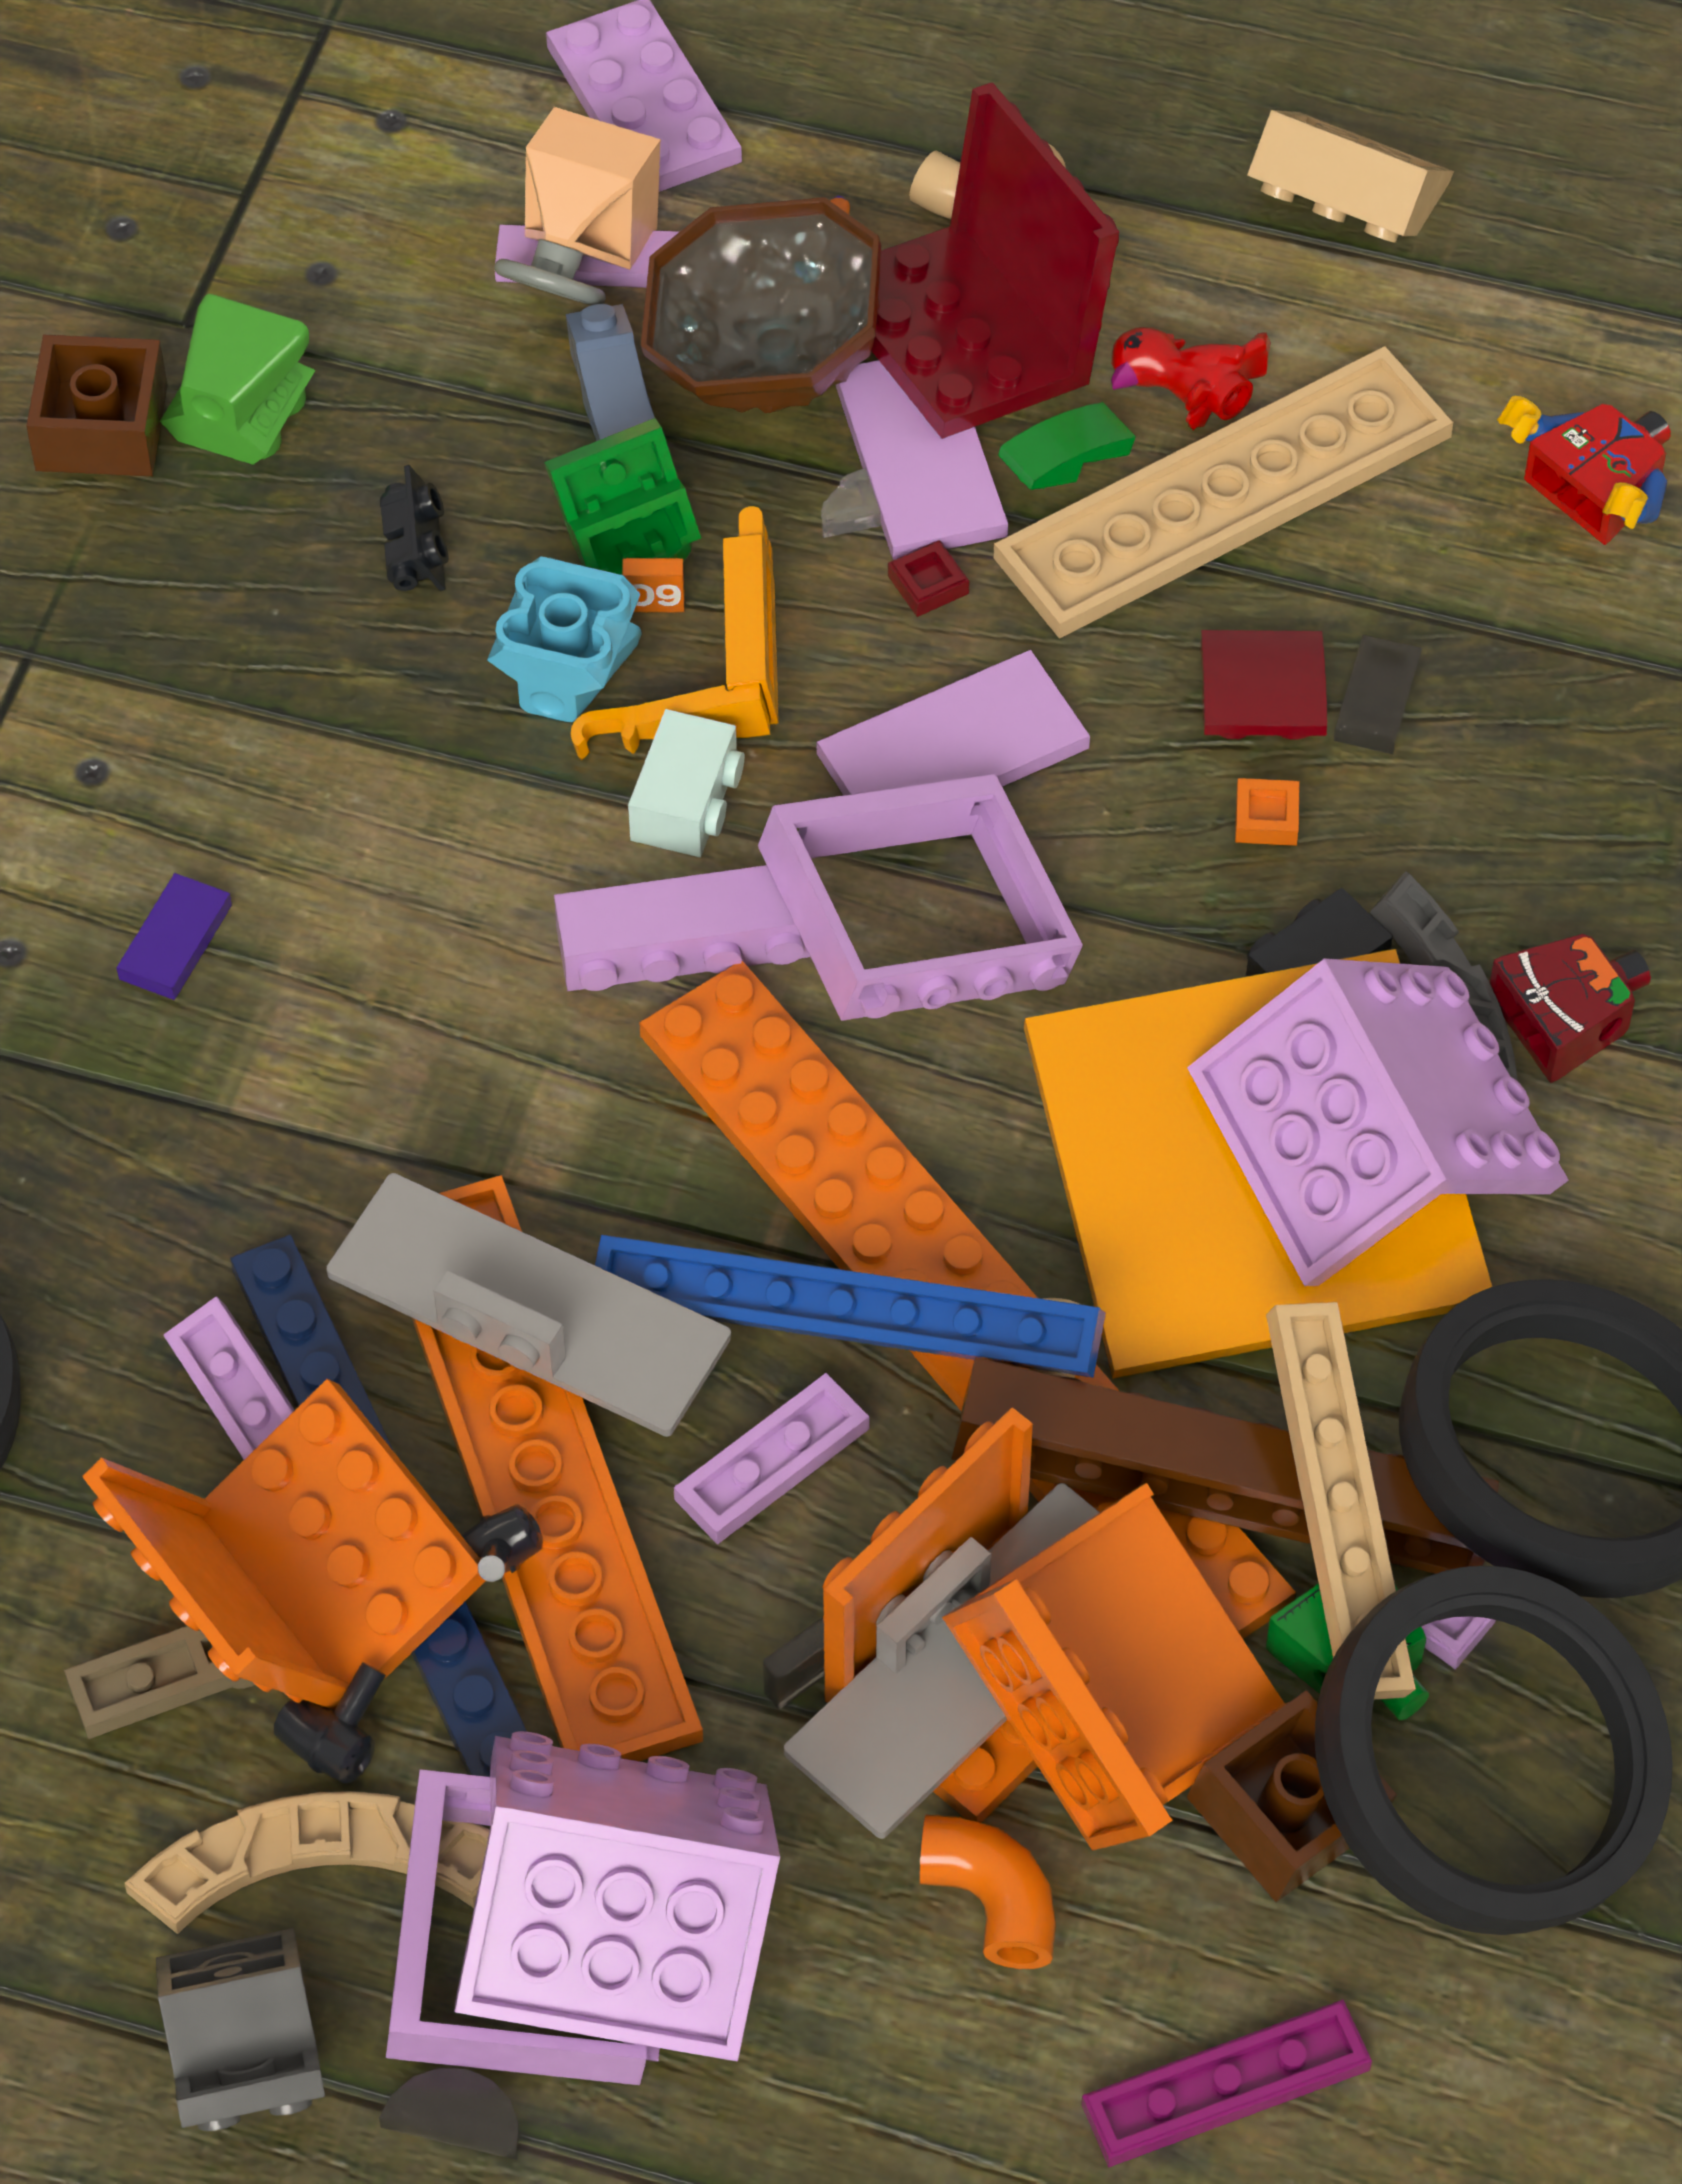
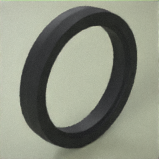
(1467, 1502)
(1605, 1664)

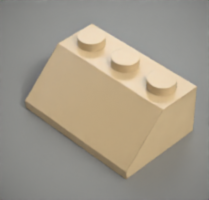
(1347, 175)

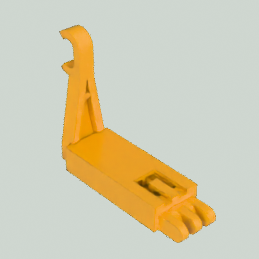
(750, 654)

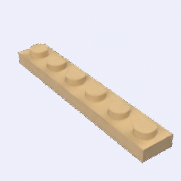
(1335, 1475)

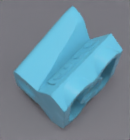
(564, 635)

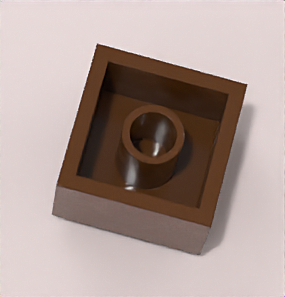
(97, 405)
(1270, 1801)

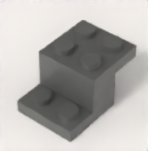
(239, 2030)

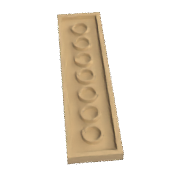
(1222, 491)

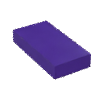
(174, 936)

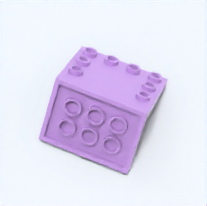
(1366, 1105)
(620, 1897)

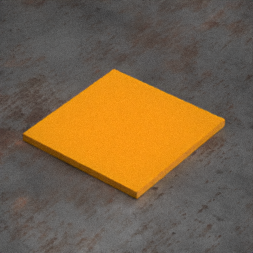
(1165, 1209)

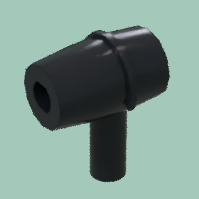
(504, 1541)
(331, 1738)

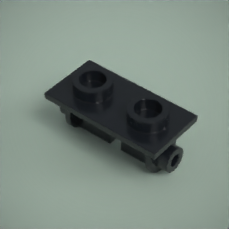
(413, 512)

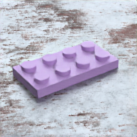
(639, 79)

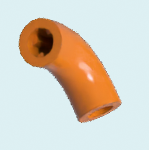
(1003, 1877)

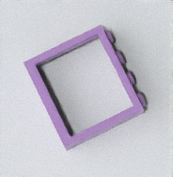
(906, 817)
(467, 1800)

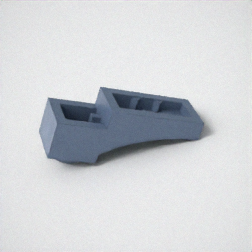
(608, 369)

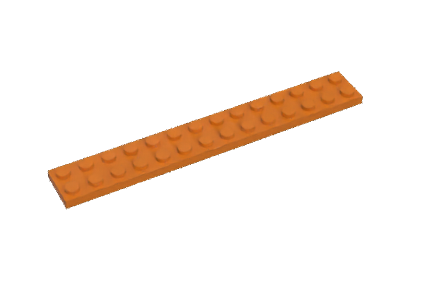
(880, 1207)

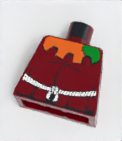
(1567, 999)

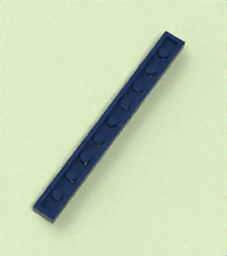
(307, 1353)

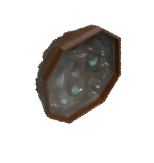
(763, 303)

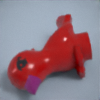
(1201, 376)

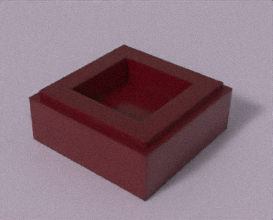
(928, 578)

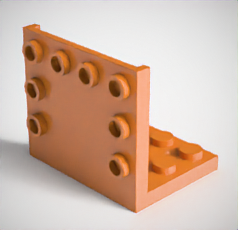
(973, 1498)
(301, 1554)
(1115, 1668)

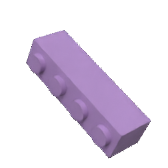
(674, 928)

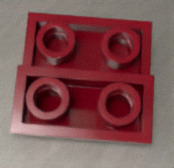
(1263, 683)

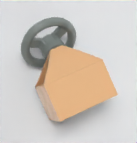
(585, 195)

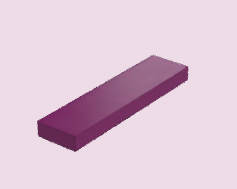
(1226, 2083)

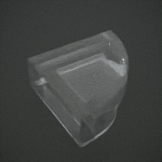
(850, 506)

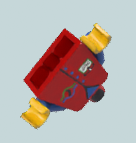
(1594, 463)

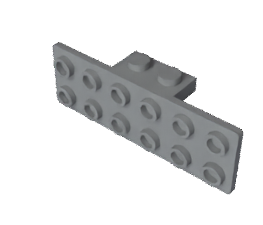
(529, 1304)
(921, 1700)

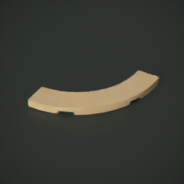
(299, 1835)

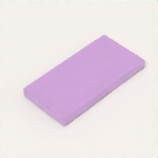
(920, 482)
(989, 723)

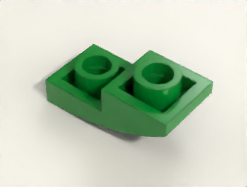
(1058, 447)

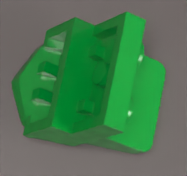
(624, 499)

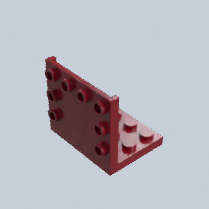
(1009, 292)

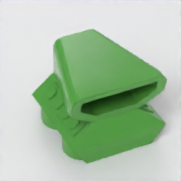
(239, 380)

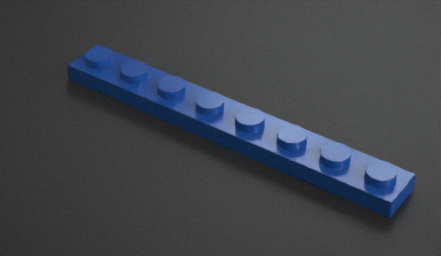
(863, 1306)

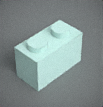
(685, 783)

